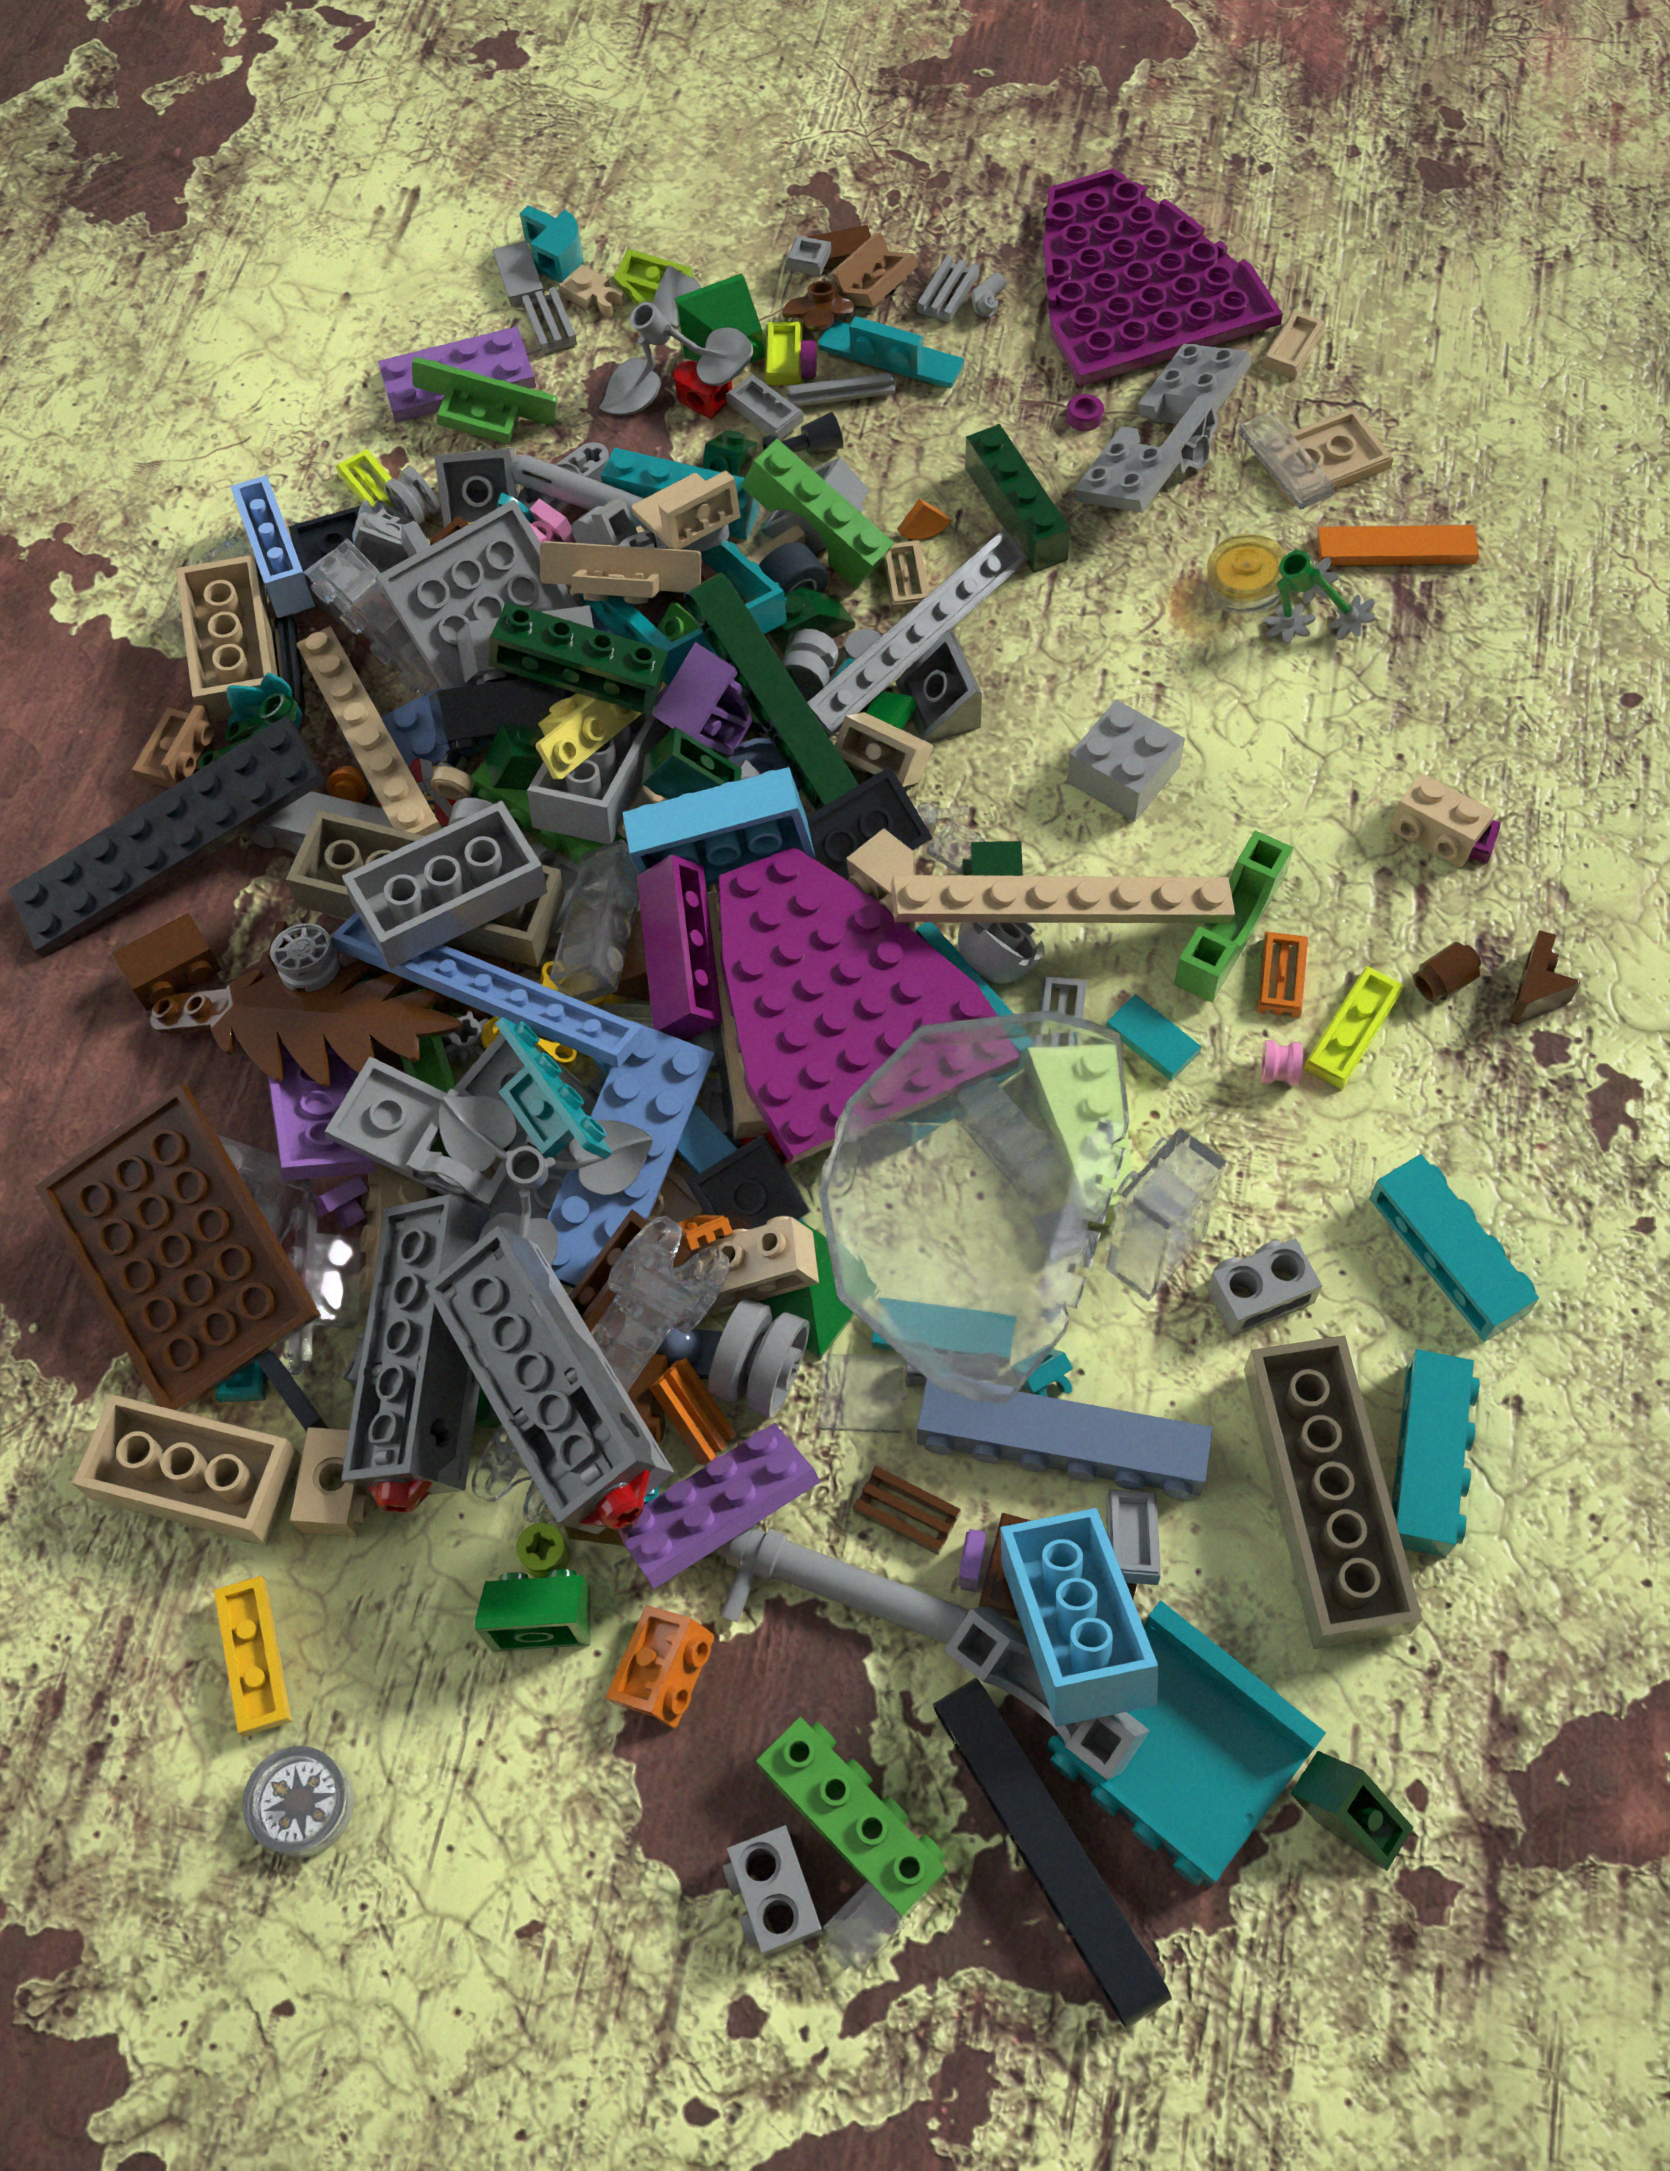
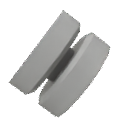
(758, 1357)

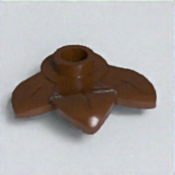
(819, 306)

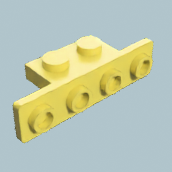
(578, 730)

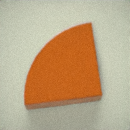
(923, 521)

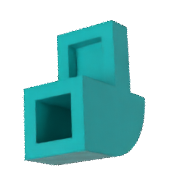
(553, 242)

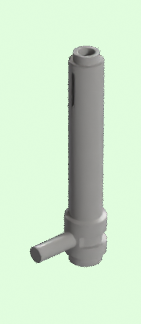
(568, 485)
(772, 1556)

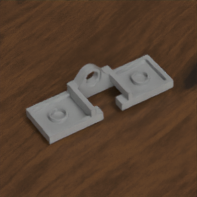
(1184, 394)
(397, 1123)

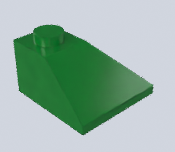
(717, 307)
(816, 1303)

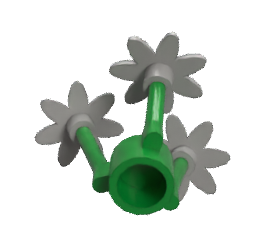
(1303, 575)

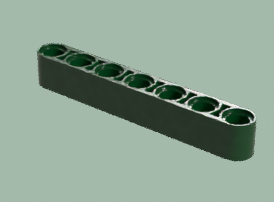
(770, 691)

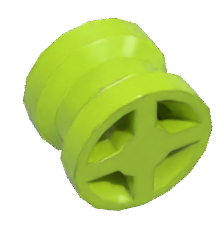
(547, 1557)

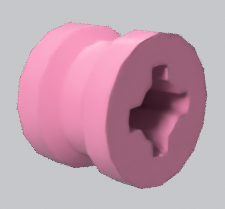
(1281, 1063)

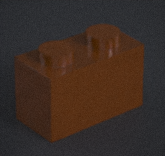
(167, 961)

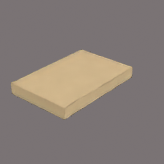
(1342, 449)

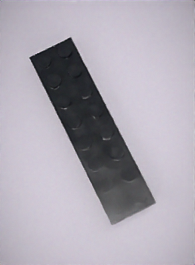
(165, 836)

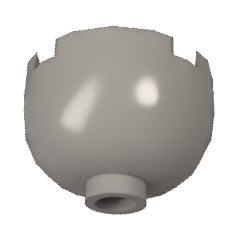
(999, 950)

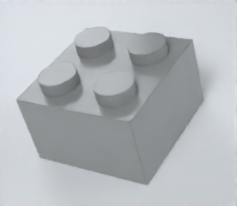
(1125, 760)

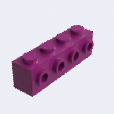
(679, 948)

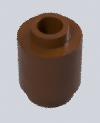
(1447, 972)

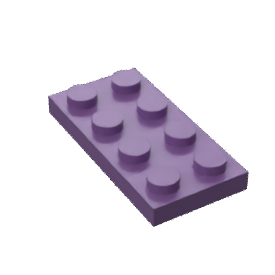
(491, 355)
(302, 1115)
(718, 1504)

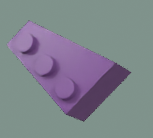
(705, 702)

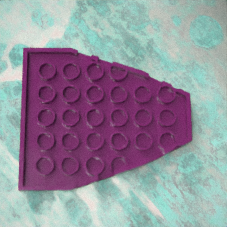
(1139, 279)
(823, 991)

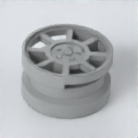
(412, 495)
(306, 960)

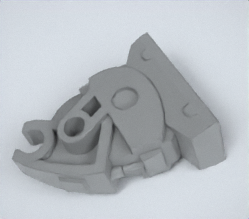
(379, 534)

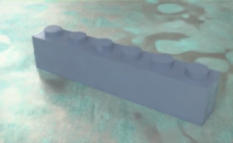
(1070, 1438)

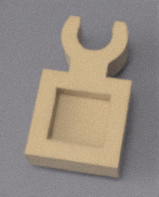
(589, 289)

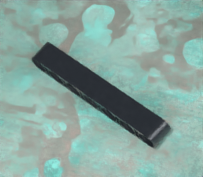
(1052, 1854)

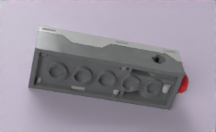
(413, 1382)
(549, 1383)

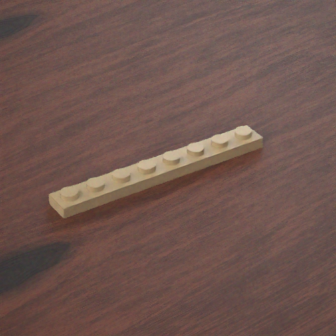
(367, 734)
(1061, 899)

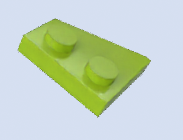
(641, 275)

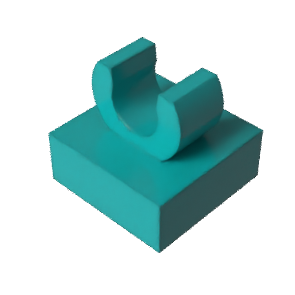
(1050, 1371)

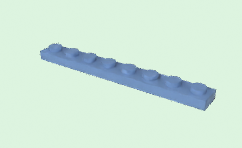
(504, 995)

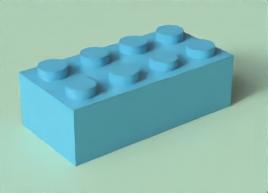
(721, 825)
(1078, 1617)

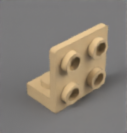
(689, 509)

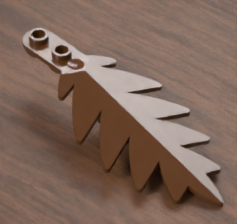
(344, 1016)

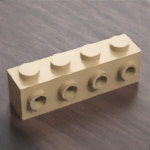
(765, 1262)

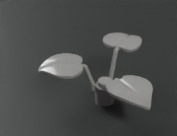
(634, 382)
(482, 1127)

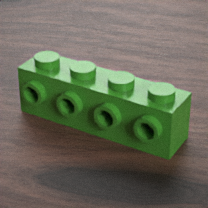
(851, 1817)

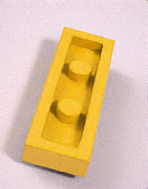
(252, 1656)

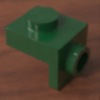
(728, 452)

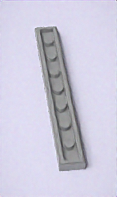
(916, 632)

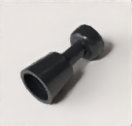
(816, 436)

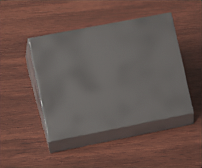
(943, 690)

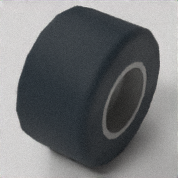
(795, 567)

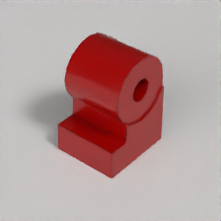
(696, 394)

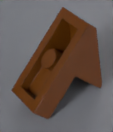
(1539, 986)

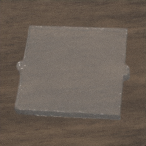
(861, 1393)

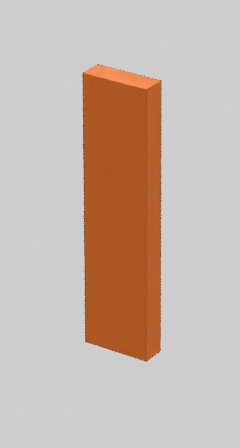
(1398, 545)

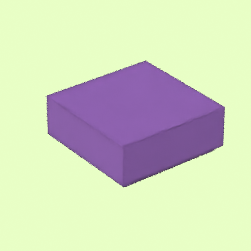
(972, 1560)

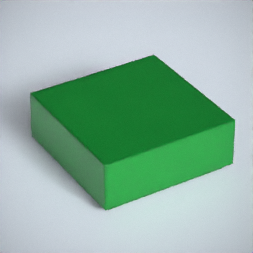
(892, 708)

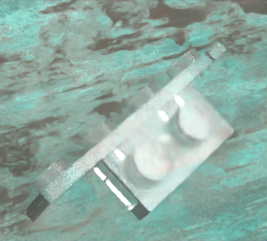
(329, 1272)

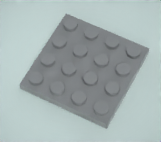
(469, 580)

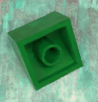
(535, 1611)

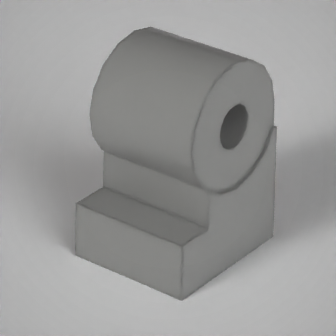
(605, 524)

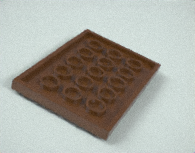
(177, 1250)

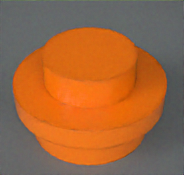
(347, 784)

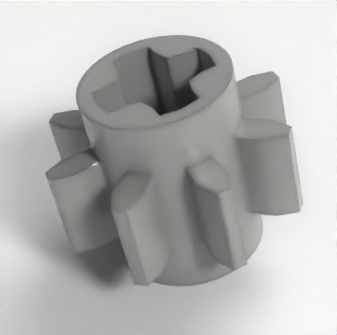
(467, 1042)

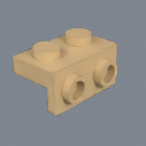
(1440, 820)

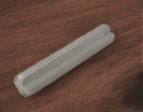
(841, 389)

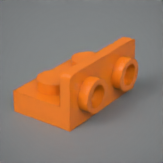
(661, 1665)

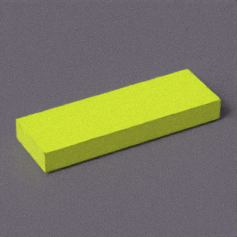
(1354, 1027)

